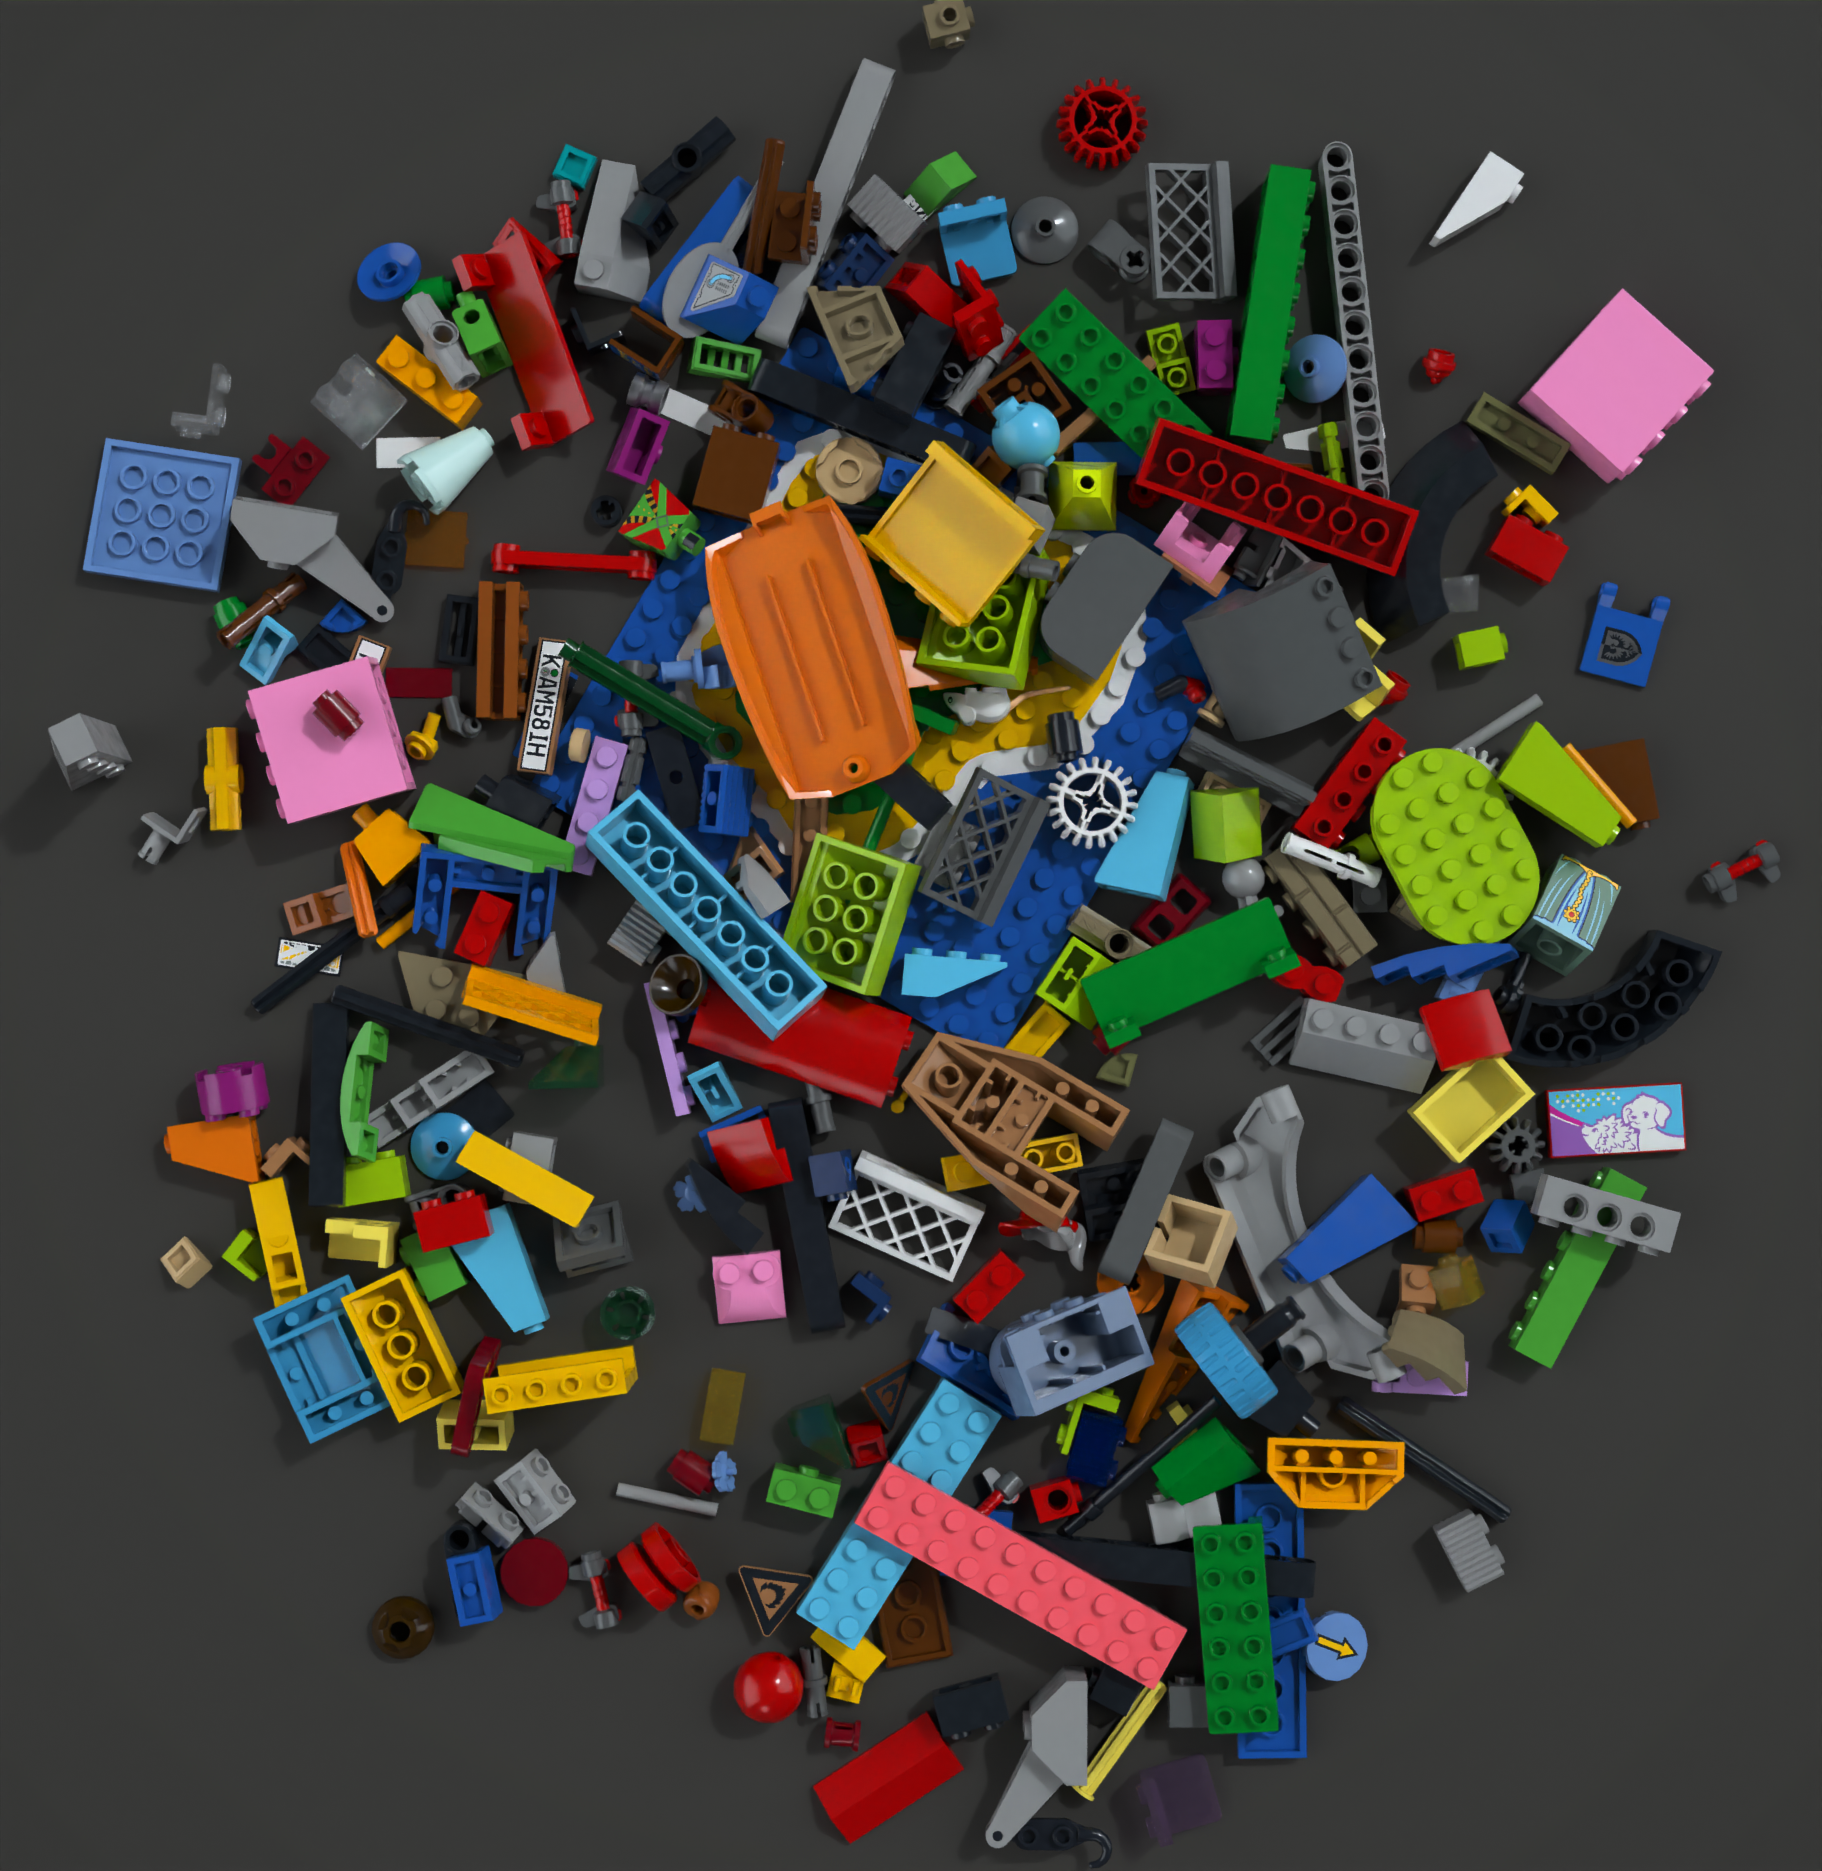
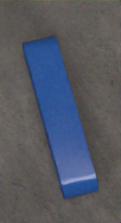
(710, 229)

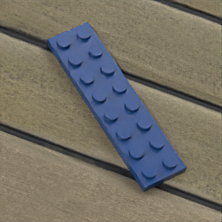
(1283, 1537)

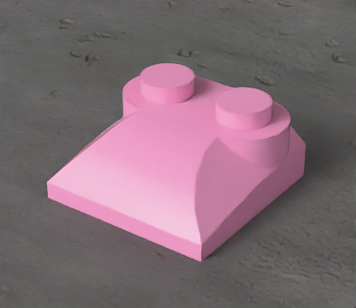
(749, 1286)

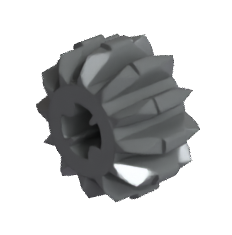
(1523, 1153)

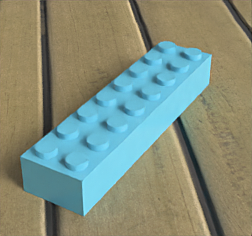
(705, 915)
(866, 1567)

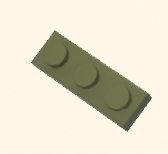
(1517, 433)

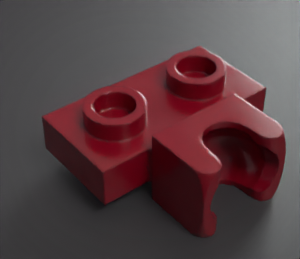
(291, 468)

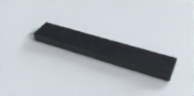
(327, 1139)

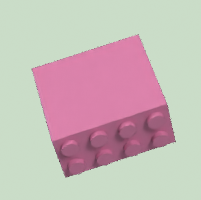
(1618, 388)
(310, 764)

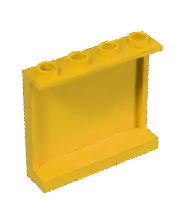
(952, 536)
(561, 1379)

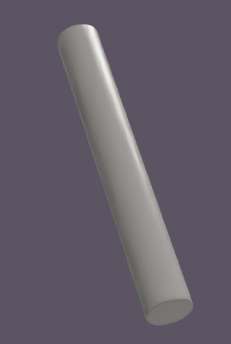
(1500, 723)
(667, 1499)

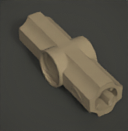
(1099, 931)

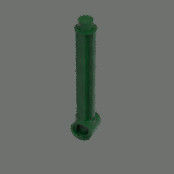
(650, 698)

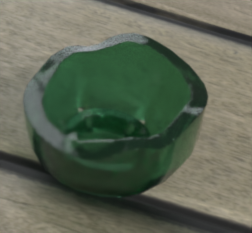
(627, 1313)

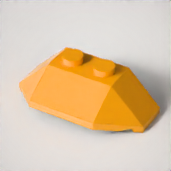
(1334, 1471)

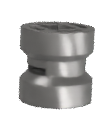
(645, 392)

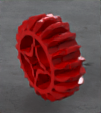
(1087, 100)

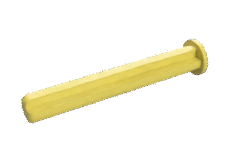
(1120, 1738)

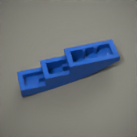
(1456, 961)

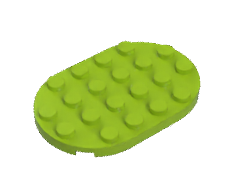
(1454, 847)

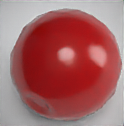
(768, 1687)

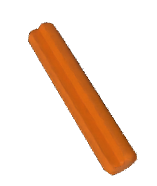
(358, 890)

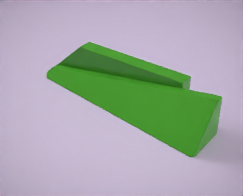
(488, 834)

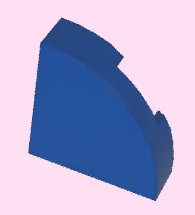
(343, 619)

